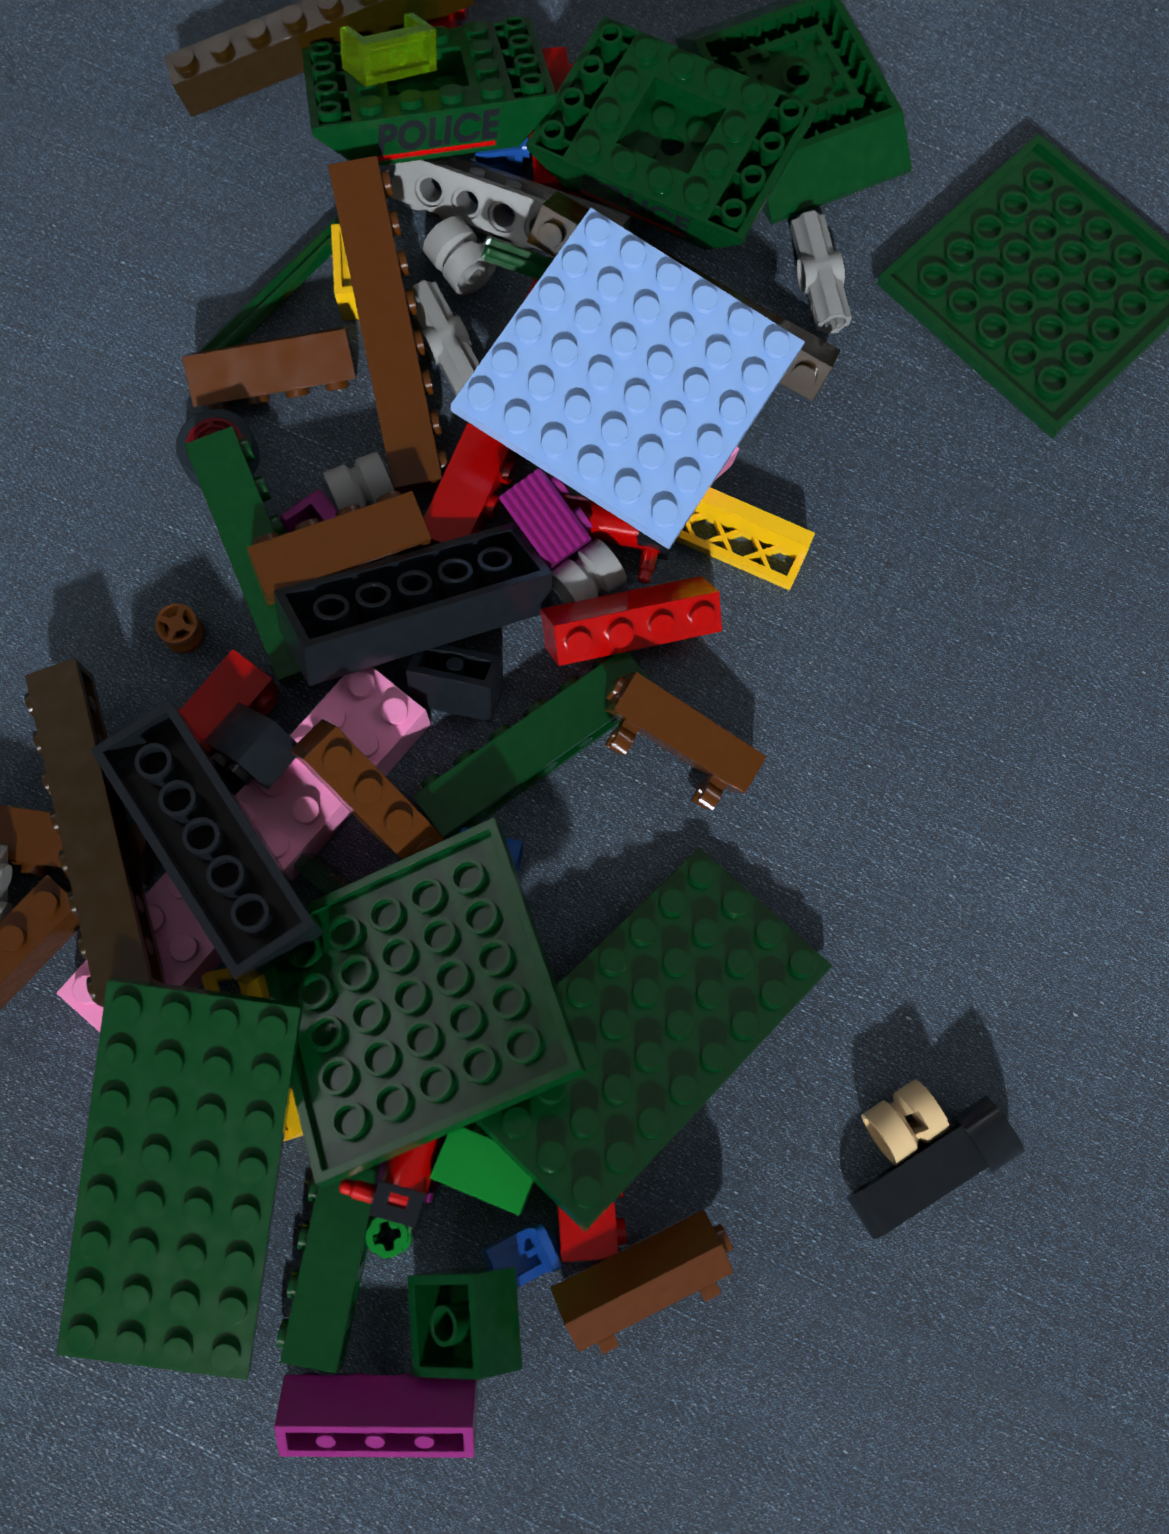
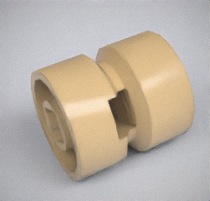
(893, 1133)

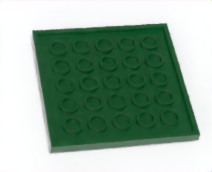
(1039, 284)
(421, 1005)

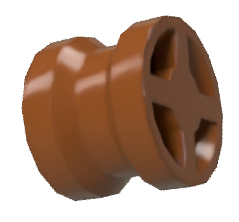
(174, 620)

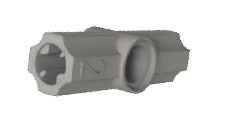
(820, 272)
(444, 335)

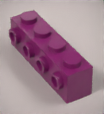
(376, 1416)

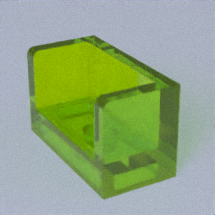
(390, 53)

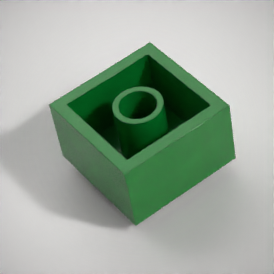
(482, 1169)

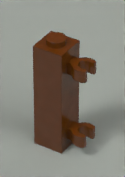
(682, 732)
(643, 1281)

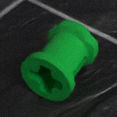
(384, 1249)

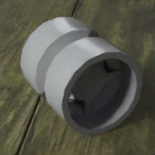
(456, 253)
(358, 484)
(592, 573)

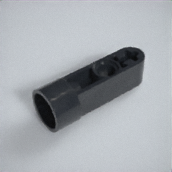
(975, 1143)

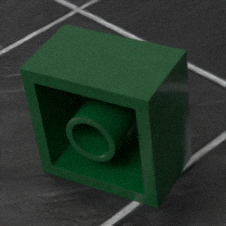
(464, 1323)

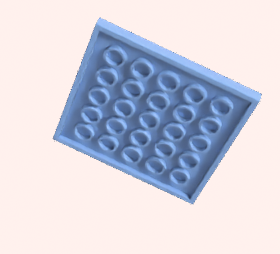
(628, 377)

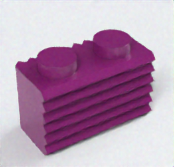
(546, 517)

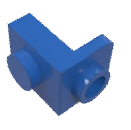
(529, 1250)

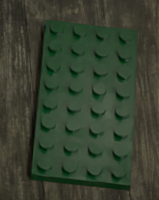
(660, 1028)
(179, 1178)

